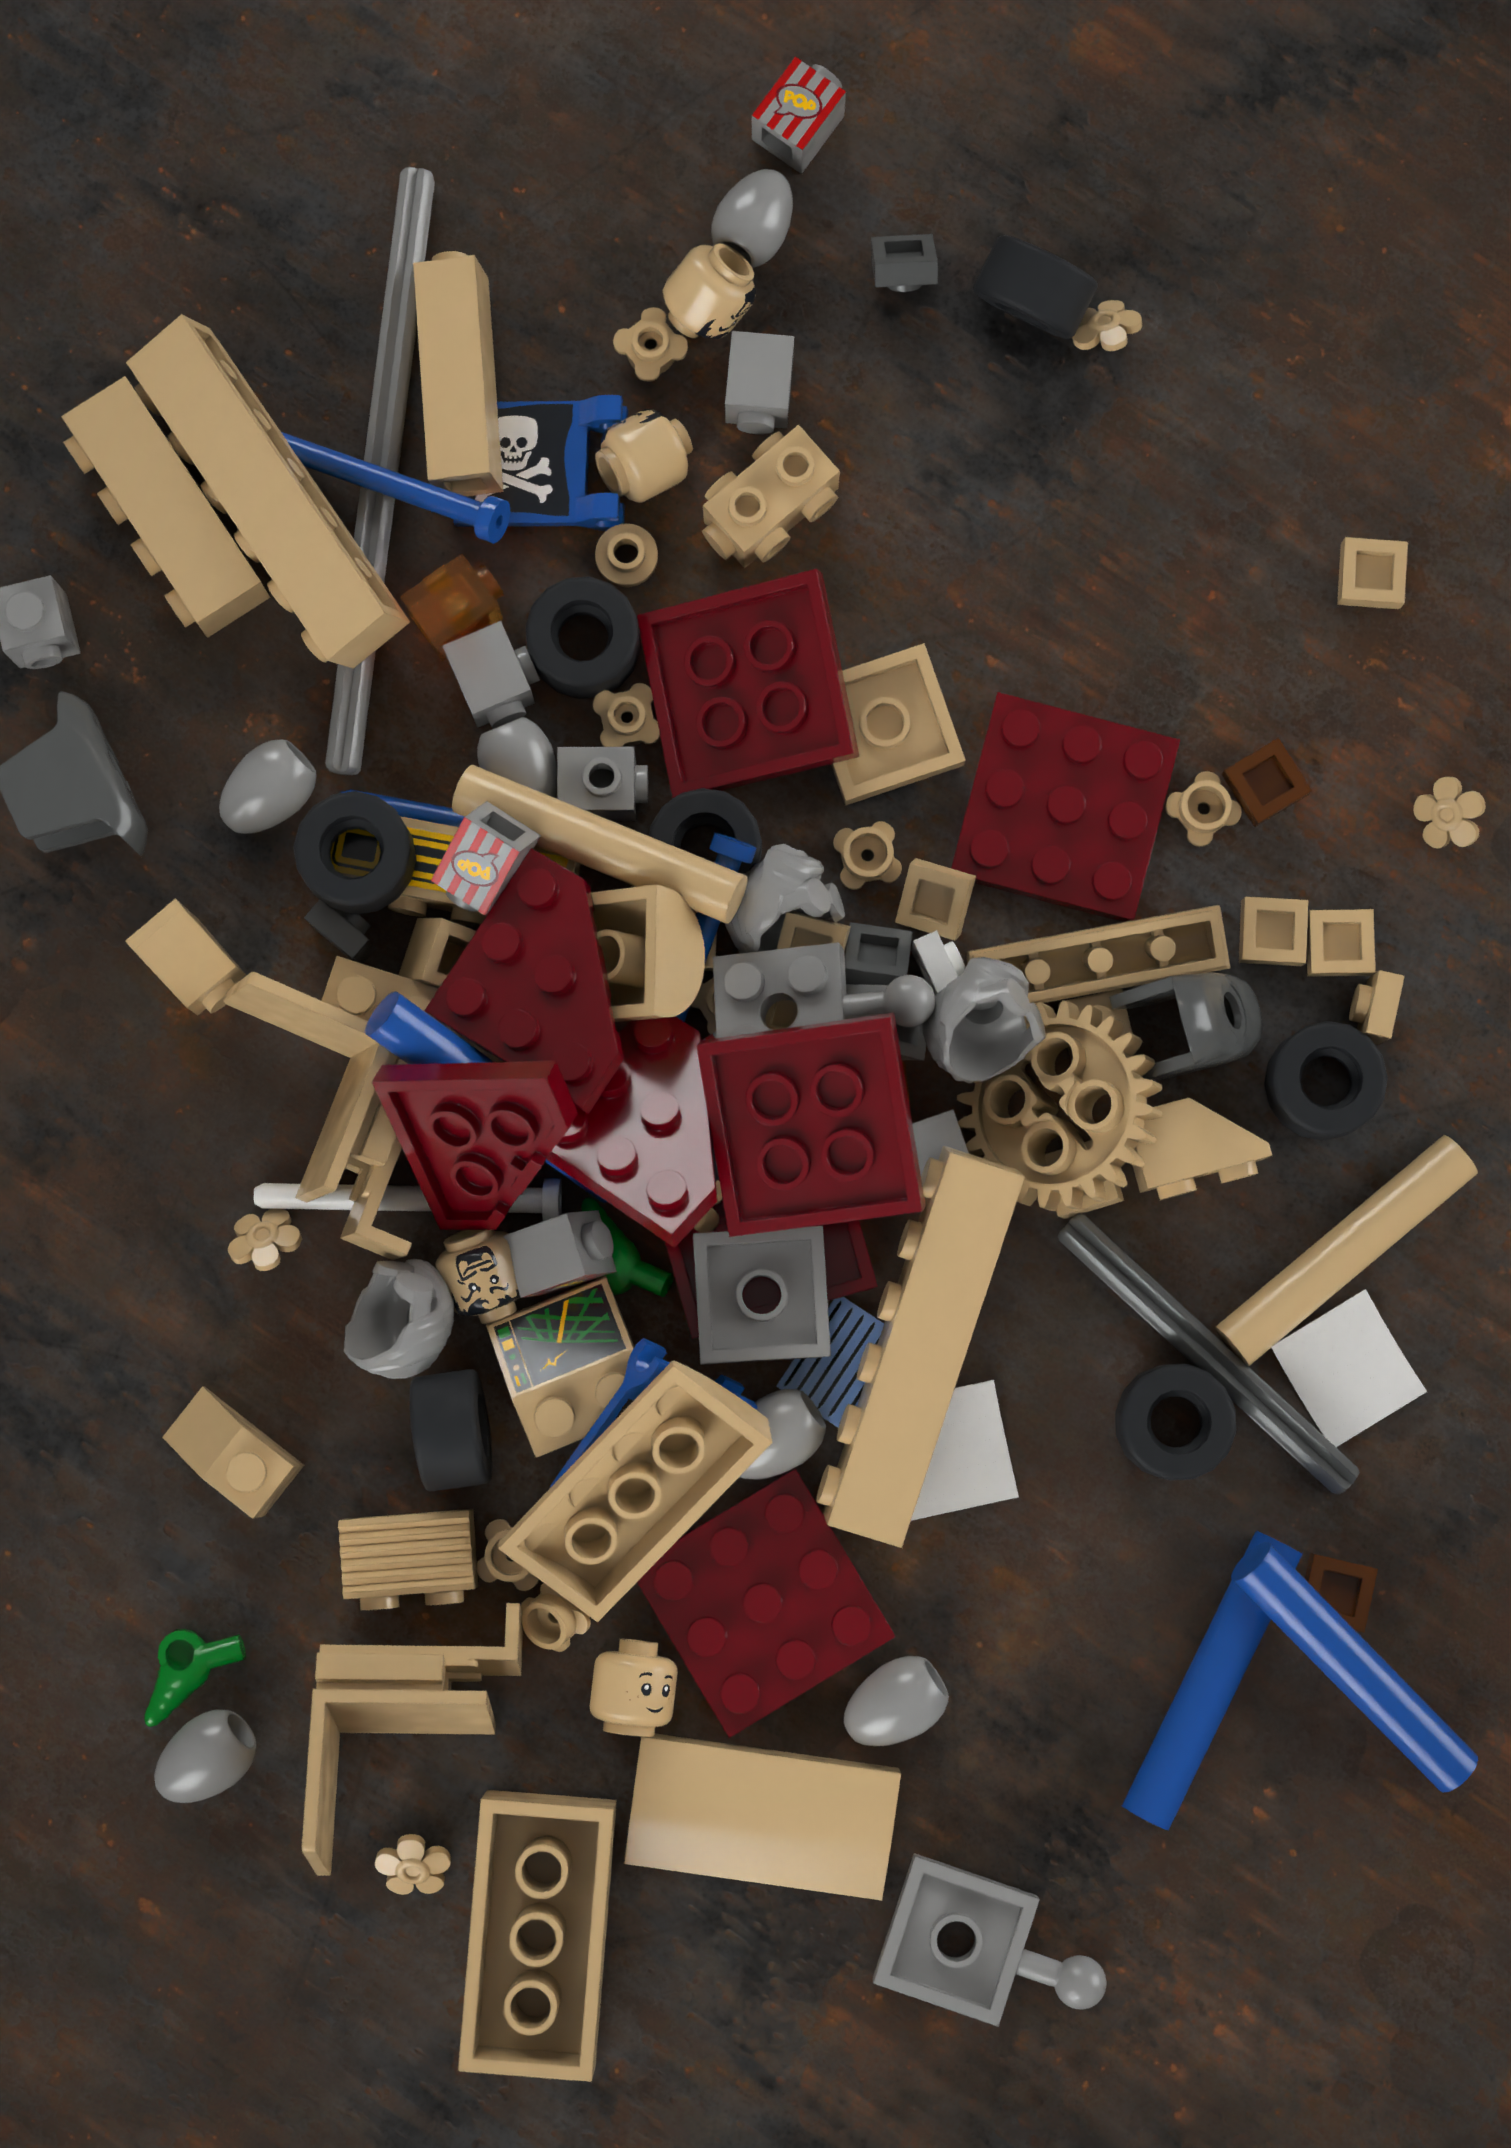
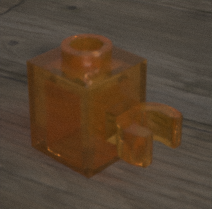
(453, 603)

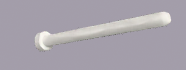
(403, 1198)

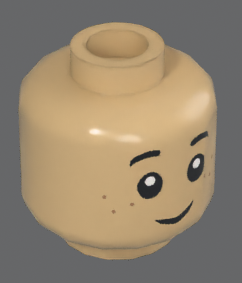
(633, 1689)

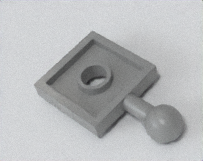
(813, 980)
(794, 1328)
(983, 1976)

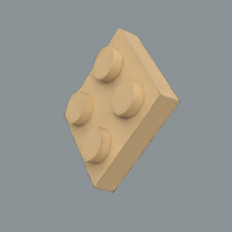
(897, 725)

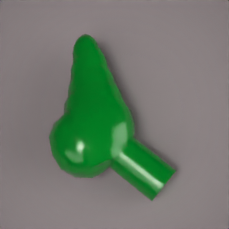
(627, 1261)
(185, 1667)

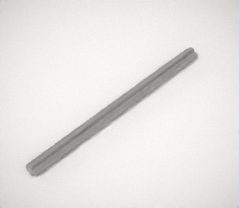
(383, 445)

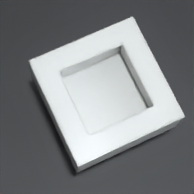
(936, 961)

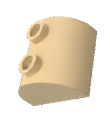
(649, 951)

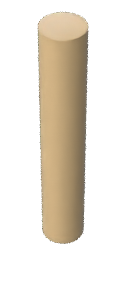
(606, 844)
(1346, 1250)

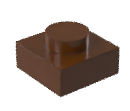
(1266, 782)
(1344, 1586)

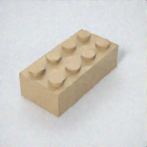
(537, 1935)

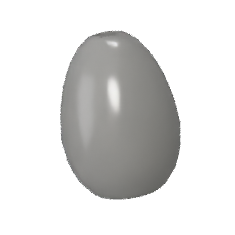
(755, 216)
(520, 754)
(267, 787)
(795, 1432)
(896, 1702)
(205, 1757)

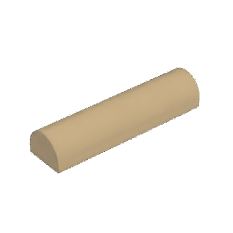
(1117, 954)

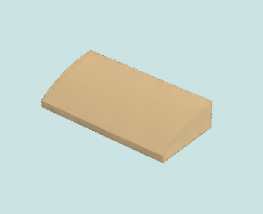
(638, 1488)
(762, 1816)

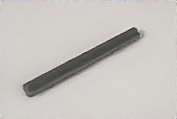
(1208, 1353)

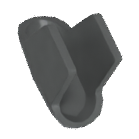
(71, 786)
(1204, 1019)

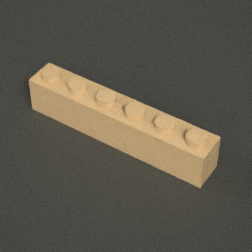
(266, 493)
(920, 1346)

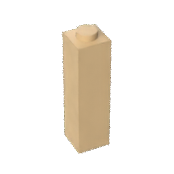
(458, 374)

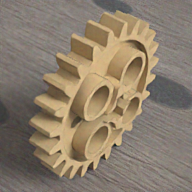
(1099, 1066)

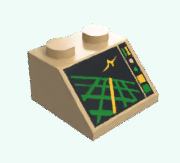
(563, 1362)

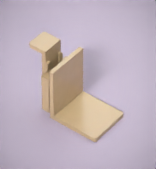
(357, 1127)
(393, 1693)

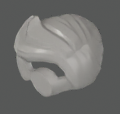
(777, 885)
(981, 1021)
(400, 1319)

